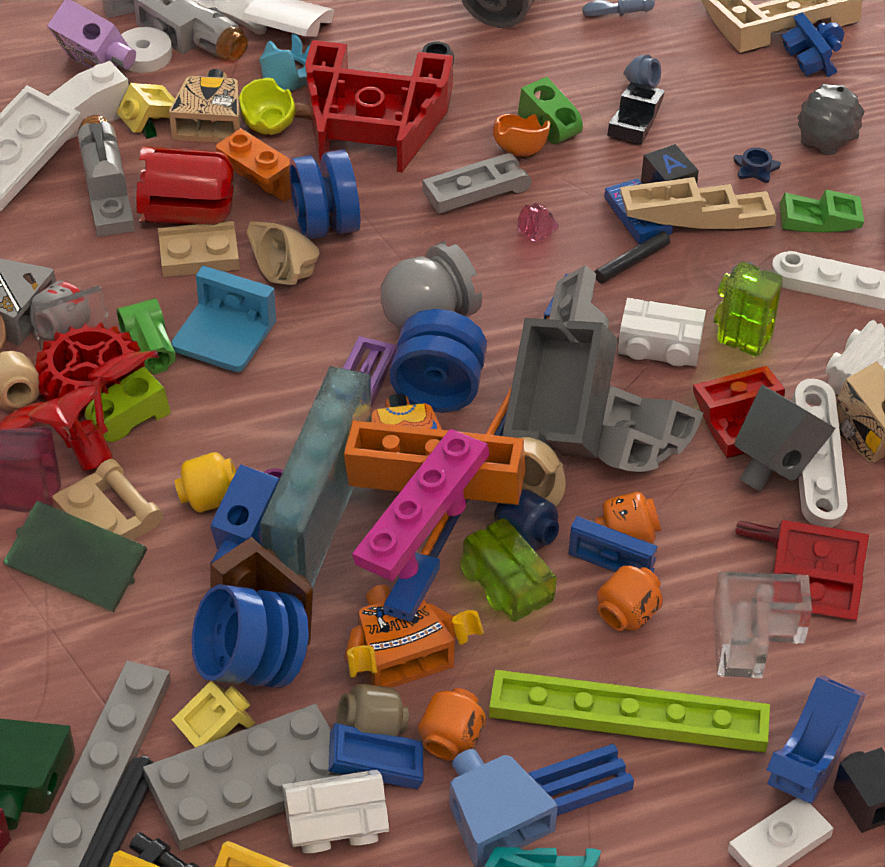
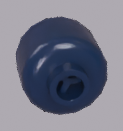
(533, 518)

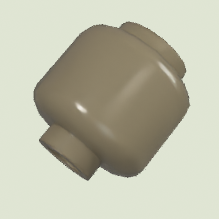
(373, 710)

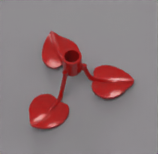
(84, 437)

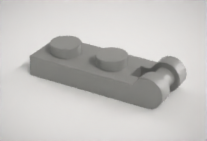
(475, 182)

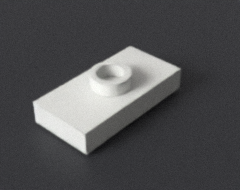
(781, 837)

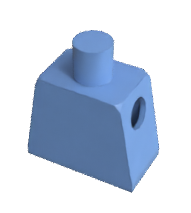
(498, 805)

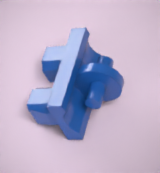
(818, 43)

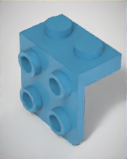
(228, 321)

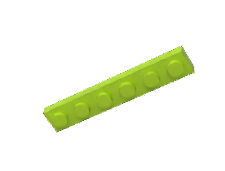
(630, 711)

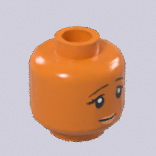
(632, 516)

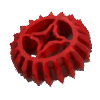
(74, 355)

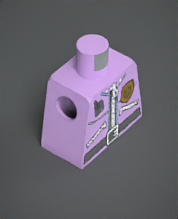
(89, 37)

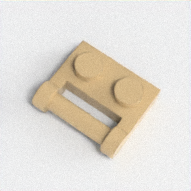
(90, 504)

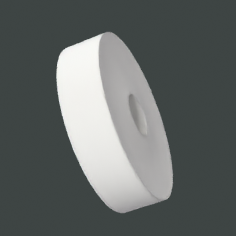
(151, 47)

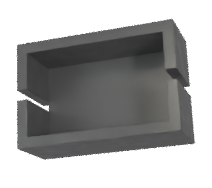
(561, 384)

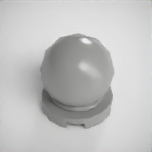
(430, 283)

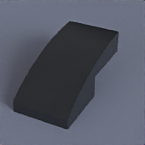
(636, 113)

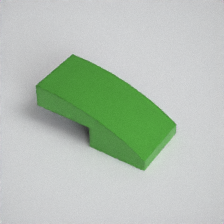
(829, 214)

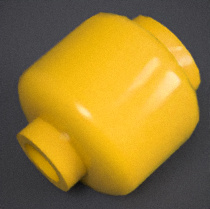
(205, 481)

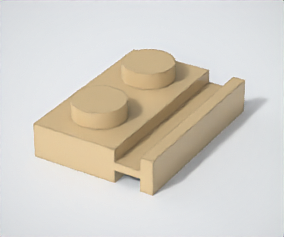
(192, 246)

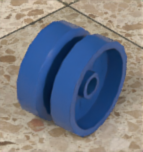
(324, 194)
(439, 360)

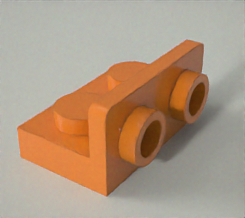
(258, 163)

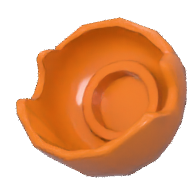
(520, 135)

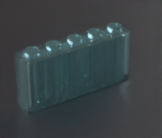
(315, 479)

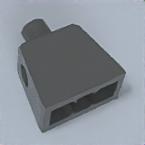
(779, 438)

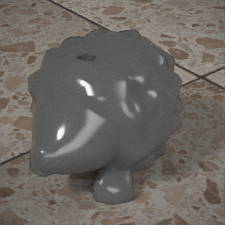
(830, 118)

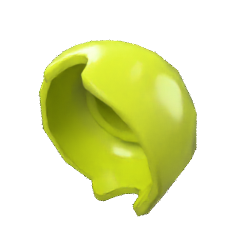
(266, 106)

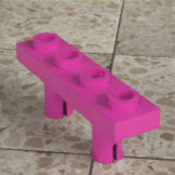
(420, 505)

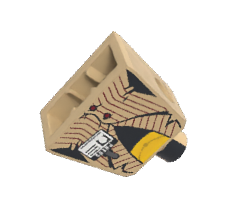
(206, 108)
(863, 412)

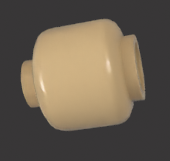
(17, 381)

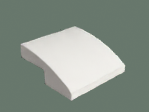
(289, 15)

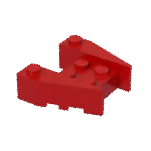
(375, 105)

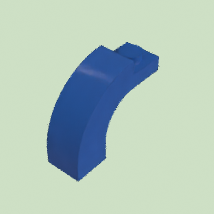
(817, 740)

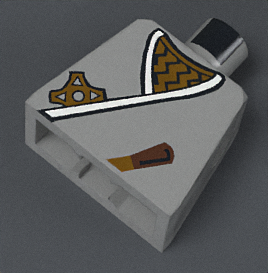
(17, 288)

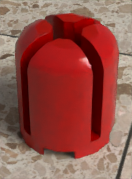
(184, 186)

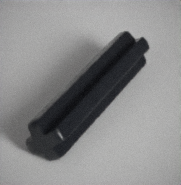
(119, 815)

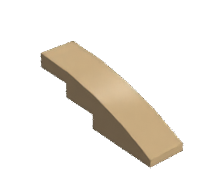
(686, 205)

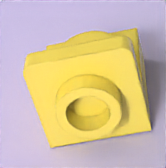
(144, 102)
(213, 714)

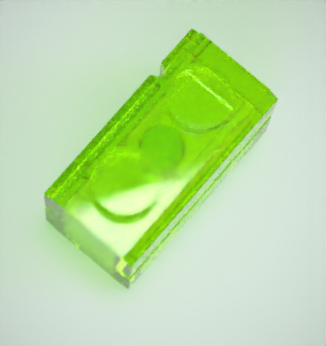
(748, 308)
(508, 570)

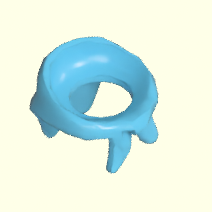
(281, 64)

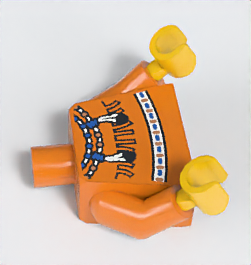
(404, 650)

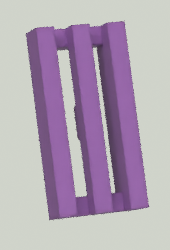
(383, 366)

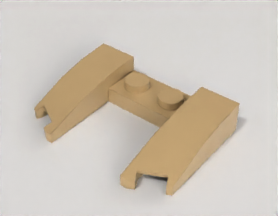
(751, 25)

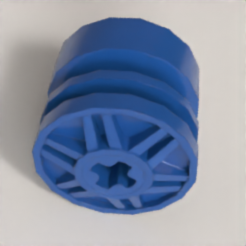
(249, 636)

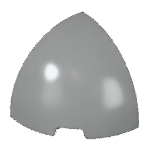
(644, 430)

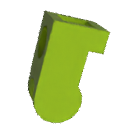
(124, 411)

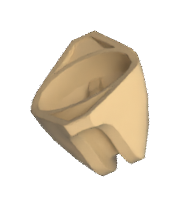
(282, 252)

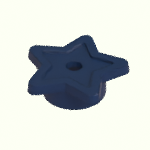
(756, 163)

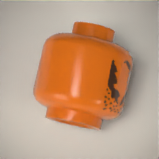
(629, 598)
(451, 723)

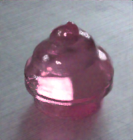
(536, 222)

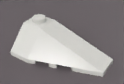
(94, 92)

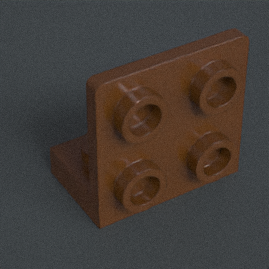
(261, 569)

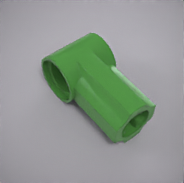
(147, 327)

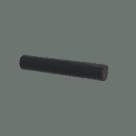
(632, 257)

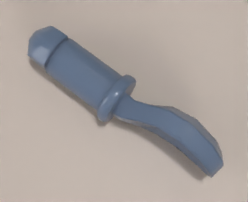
(601, 7)

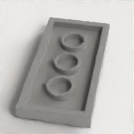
(238, 776)

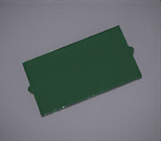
(75, 556)

